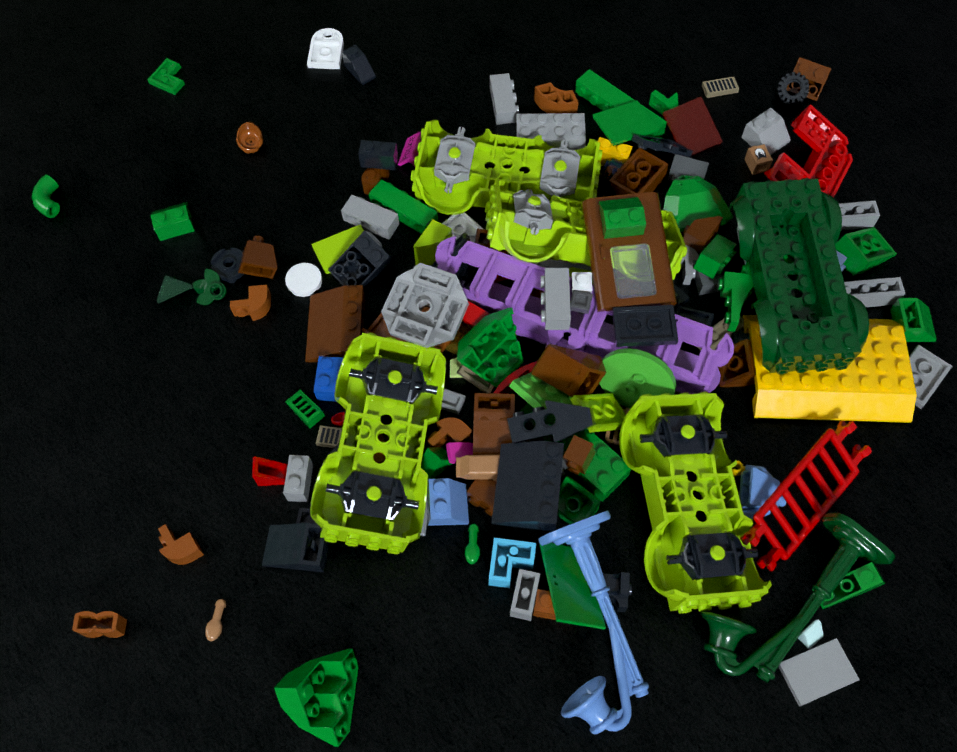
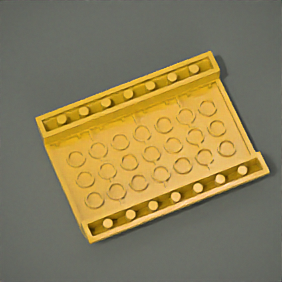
(872, 388)

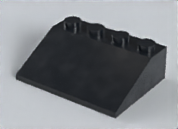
(528, 485)

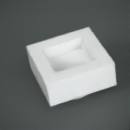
(582, 281)

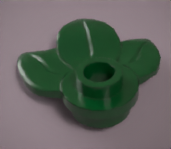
(208, 286)

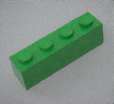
(409, 210)

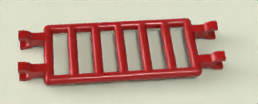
(820, 510)

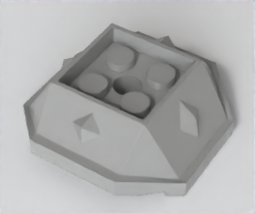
(419, 289)

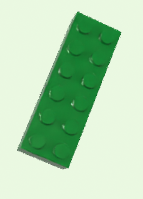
(606, 468)

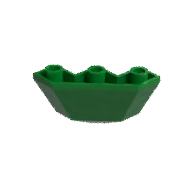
(695, 199)
(321, 695)

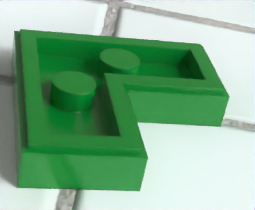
(165, 79)

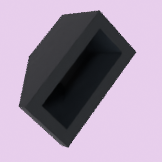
(358, 64)

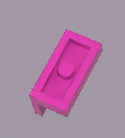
(410, 149)

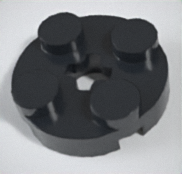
(219, 263)

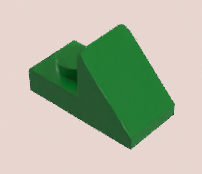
(661, 103)

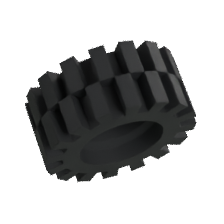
(790, 78)

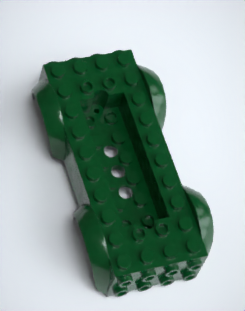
(826, 323)

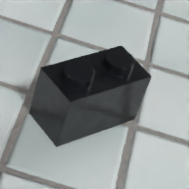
(378, 155)

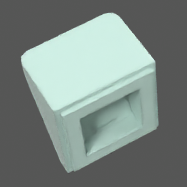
(811, 634)

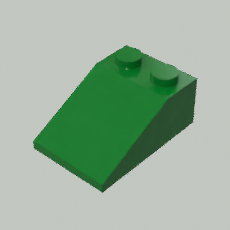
(864, 250)

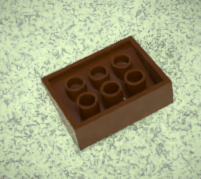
(334, 321)

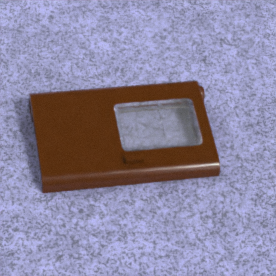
(635, 266)

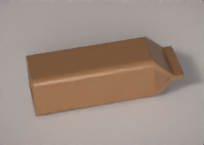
(477, 466)

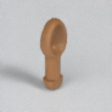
(214, 626)

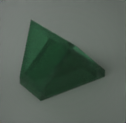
(171, 287)

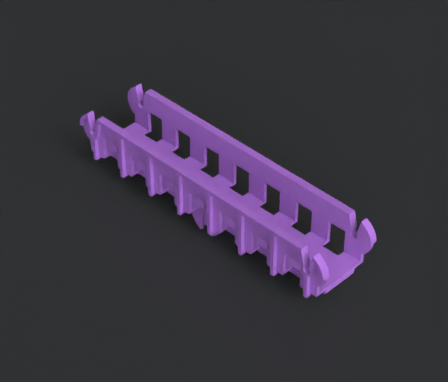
(587, 331)

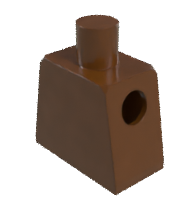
(258, 259)

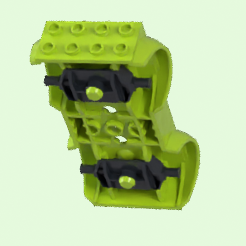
(354, 494)
(686, 558)

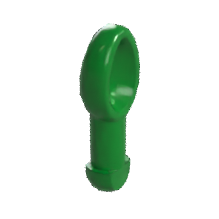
(472, 550)

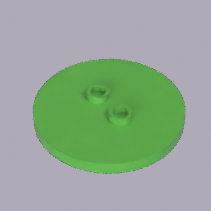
(635, 373)

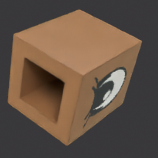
(758, 159)

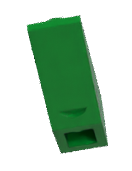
(854, 584)

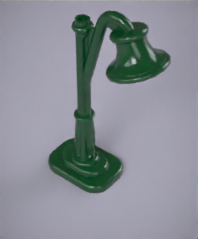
(727, 632)

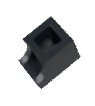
(619, 589)

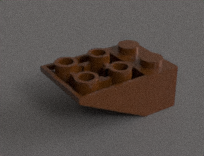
(569, 370)
(491, 422)

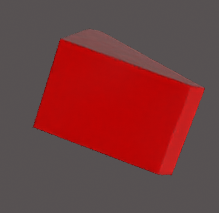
(268, 472)

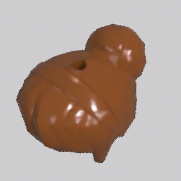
(246, 133)

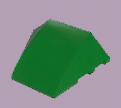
(492, 347)

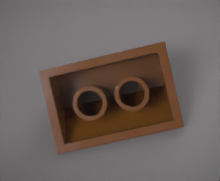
(639, 174)

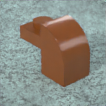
(256, 306)
(450, 430)
(180, 550)

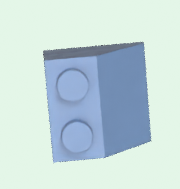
(447, 502)

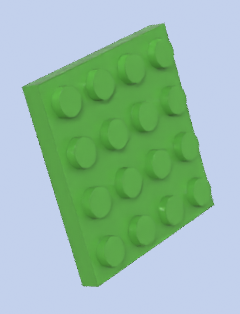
(537, 392)

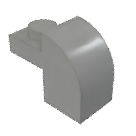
(687, 265)

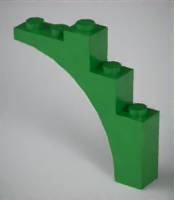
(736, 290)

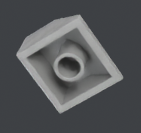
(768, 130)

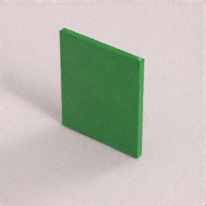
(624, 121)

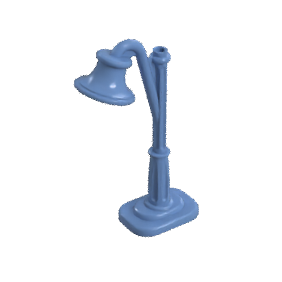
(589, 700)

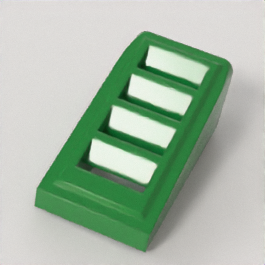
(313, 418)

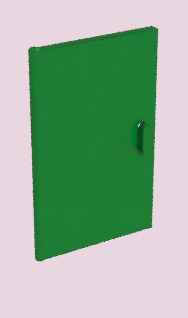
(569, 588)

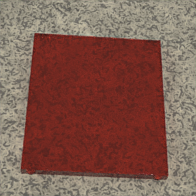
(692, 126)

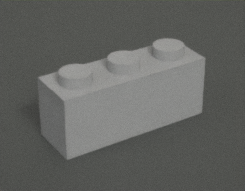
(503, 98)
(370, 216)
(556, 299)

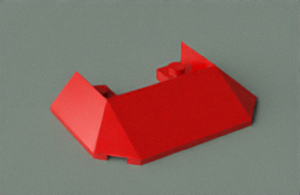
(829, 156)

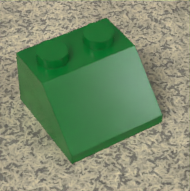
(622, 217)
(172, 221)

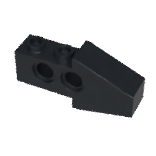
(569, 421)

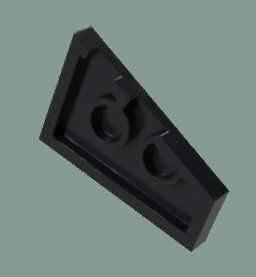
(661, 144)

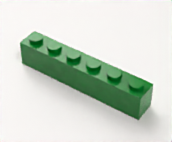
(606, 96)

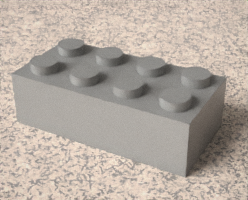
(553, 128)

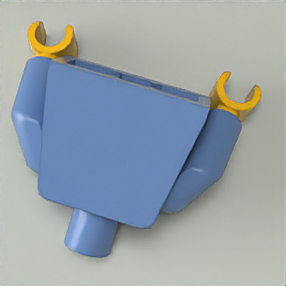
(755, 488)

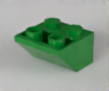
(915, 319)

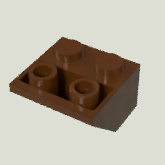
(816, 75)

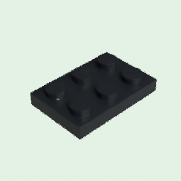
(644, 326)

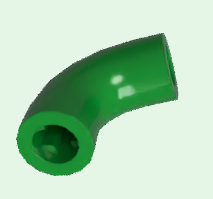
(42, 196)

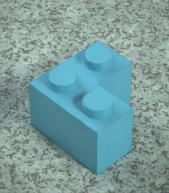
(509, 555)

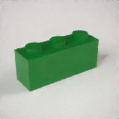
(716, 256)

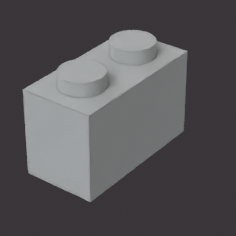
(298, 478)
(525, 594)

